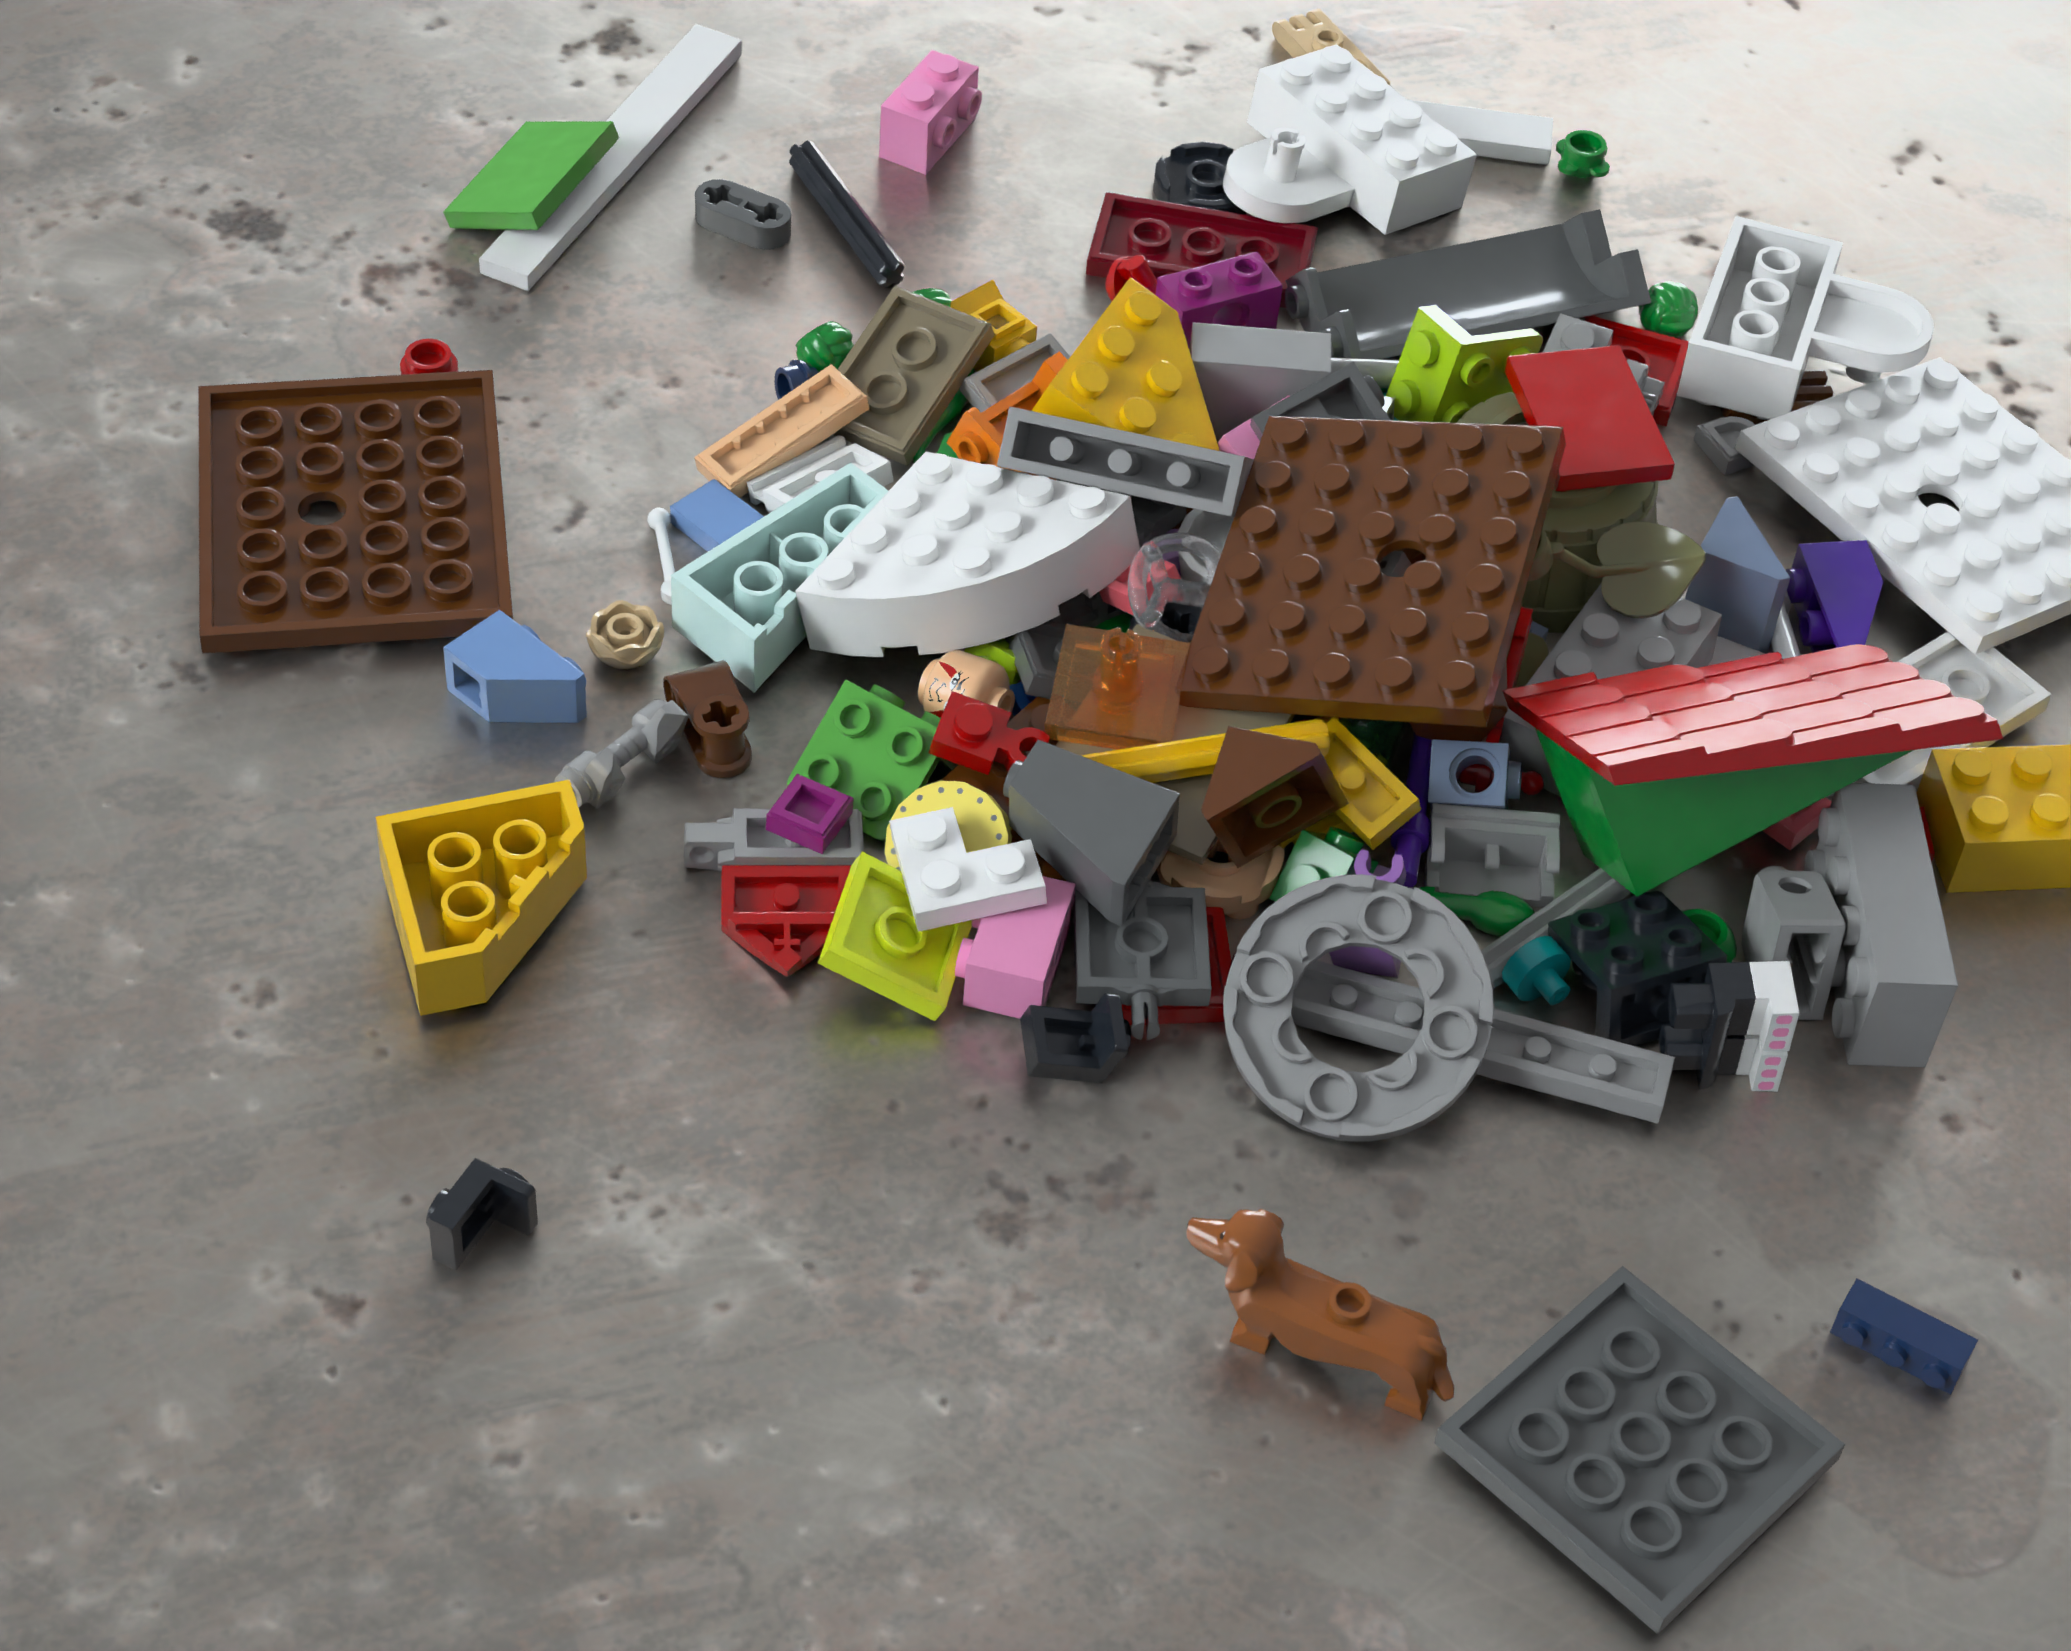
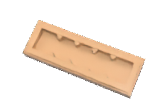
(783, 430)

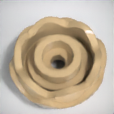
(625, 635)

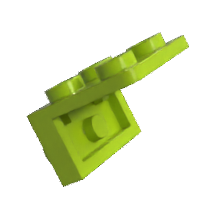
(1449, 370)

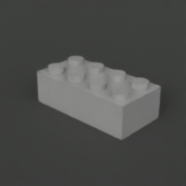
(1610, 647)
(1895, 951)

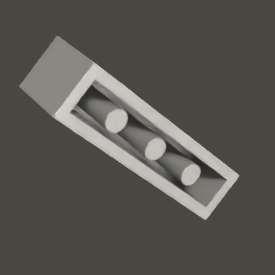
(1123, 461)

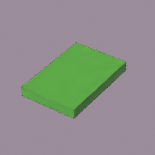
(531, 175)

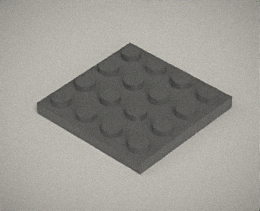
(1639, 1447)

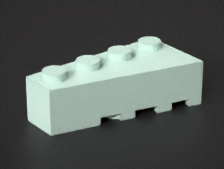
(742, 594)

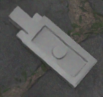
(747, 842)

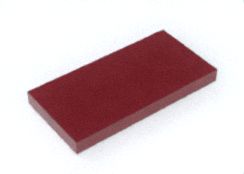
(1188, 237)

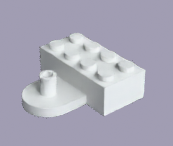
(1344, 142)
(1779, 305)

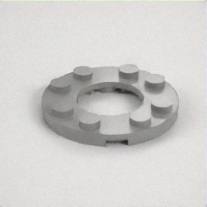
(1371, 915)

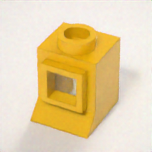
(1009, 326)

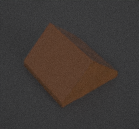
(1267, 792)

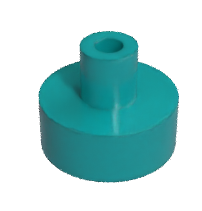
(1538, 971)

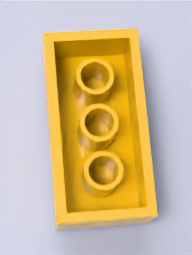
(2000, 816)

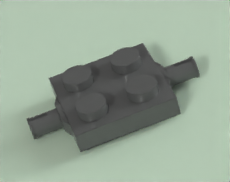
(1149, 960)

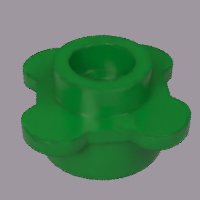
(1583, 154)

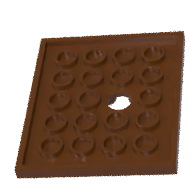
(418, 497)
(1299, 592)

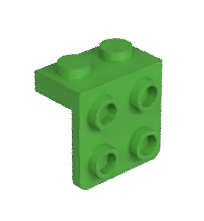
(871, 753)

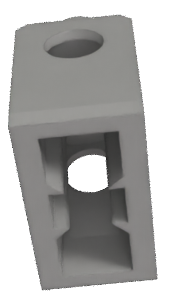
(1796, 921)

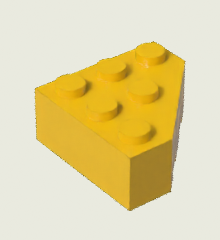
(1134, 374)
(479, 886)

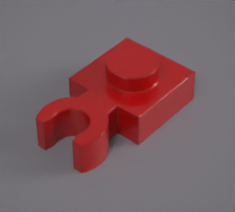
(978, 735)

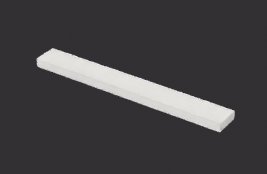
(642, 126)

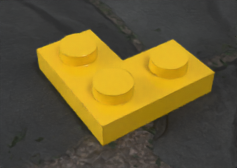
(1374, 794)

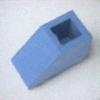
(513, 675)

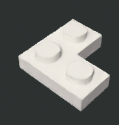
(960, 886)

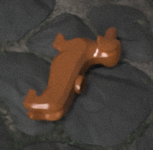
(1320, 1314)

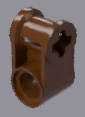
(715, 718)

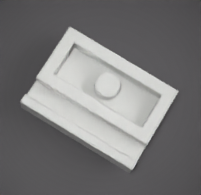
(813, 466)

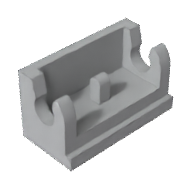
(1493, 850)

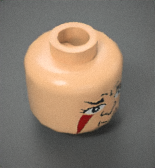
(965, 675)

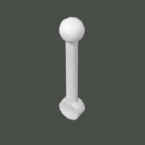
(659, 521)

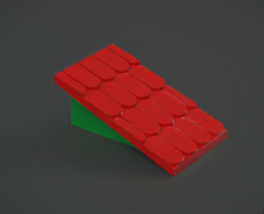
(1700, 758)

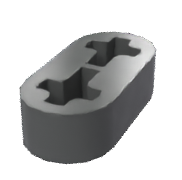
(743, 214)

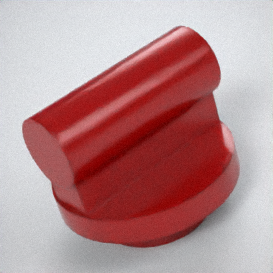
(1127, 267)

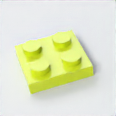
(879, 944)

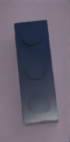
(1903, 1336)

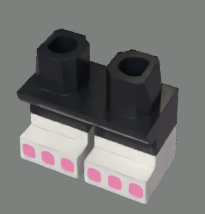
(1733, 1023)

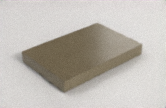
(910, 370)

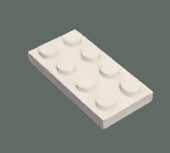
(1984, 678)

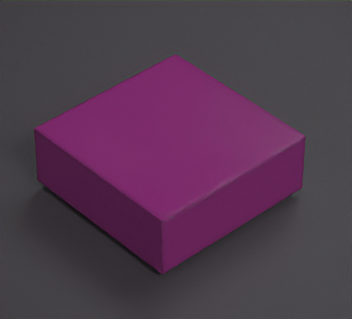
(809, 813)

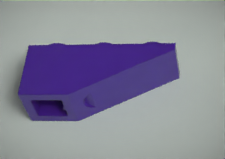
(1834, 593)

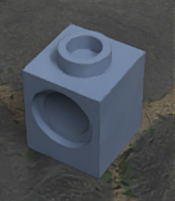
(1452, 757)

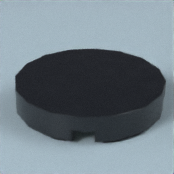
(1188, 179)

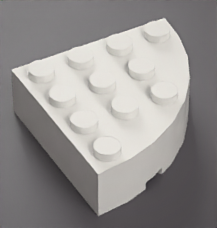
(964, 559)

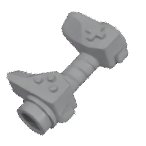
(599, 776)

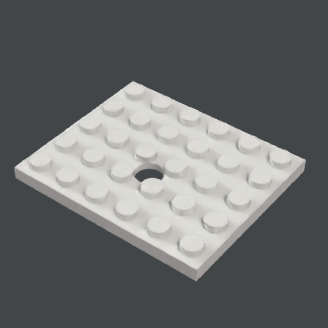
(1928, 429)

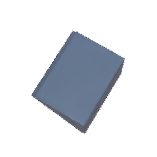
(1740, 578)

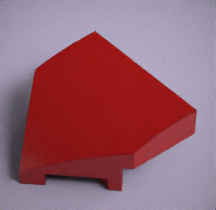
(781, 910)

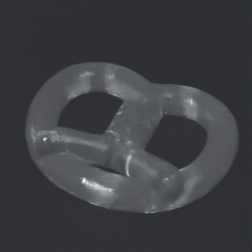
(1168, 589)

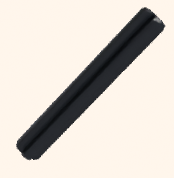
(847, 214)

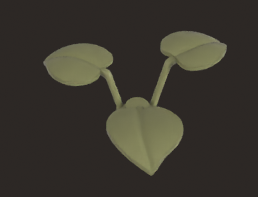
(1642, 572)

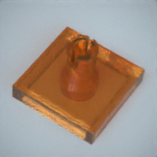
(1116, 688)

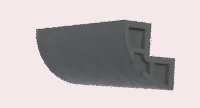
(1480, 284)

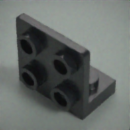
(1632, 958)

